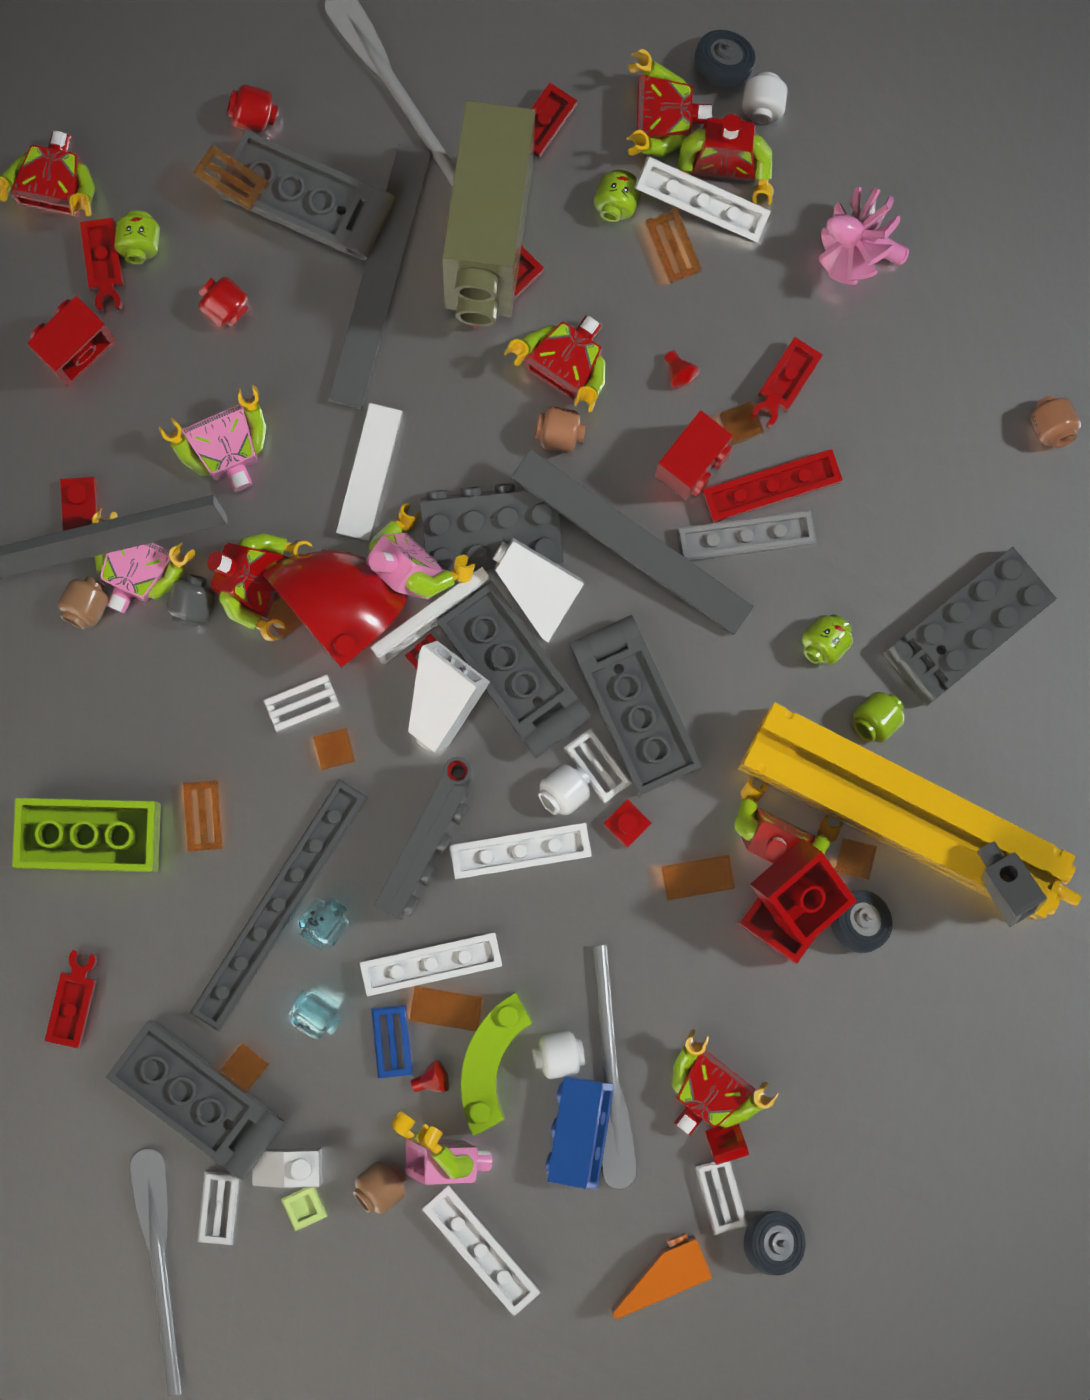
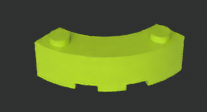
(483, 1059)

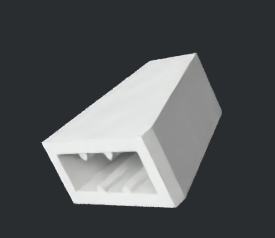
(537, 585)
(442, 696)

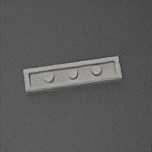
(747, 535)

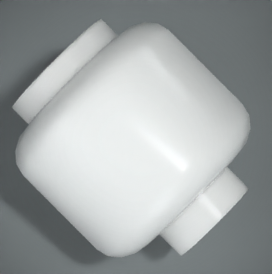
(764, 98)
(564, 790)
(559, 1054)

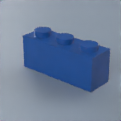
(579, 1132)

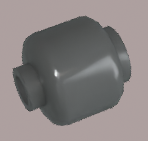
(190, 600)

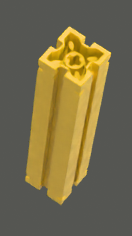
(898, 806)

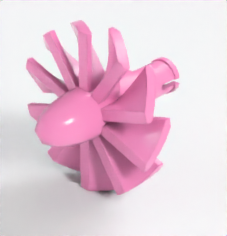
(857, 242)

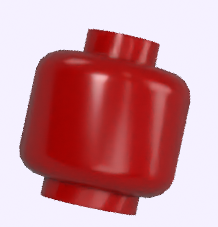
(251, 108)
(222, 301)

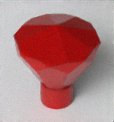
(680, 371)
(433, 1078)

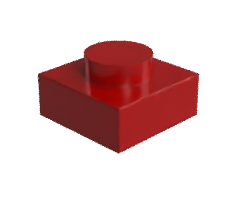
(627, 823)
(726, 1143)

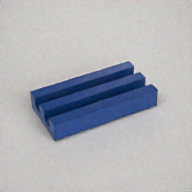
(395, 1071)

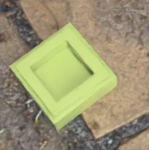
(304, 1207)

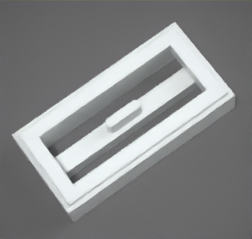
(275, 714)
(615, 789)
(222, 1177)
(729, 1225)

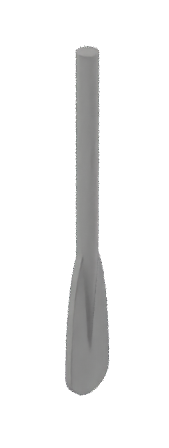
(362, 37)
(619, 1153)
(151, 1203)

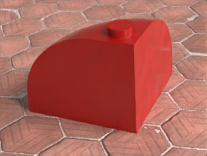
(336, 599)

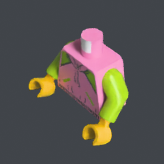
(223, 442)
(407, 565)
(139, 571)
(437, 1159)

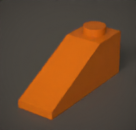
(669, 1273)

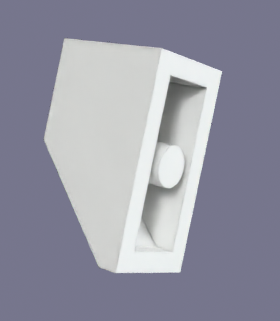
(289, 1168)

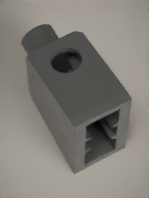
(1016, 898)

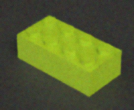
(86, 835)

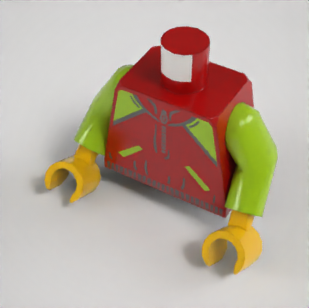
(663, 108)
(729, 151)
(50, 178)
(565, 358)
(240, 580)
(770, 835)
(712, 1090)

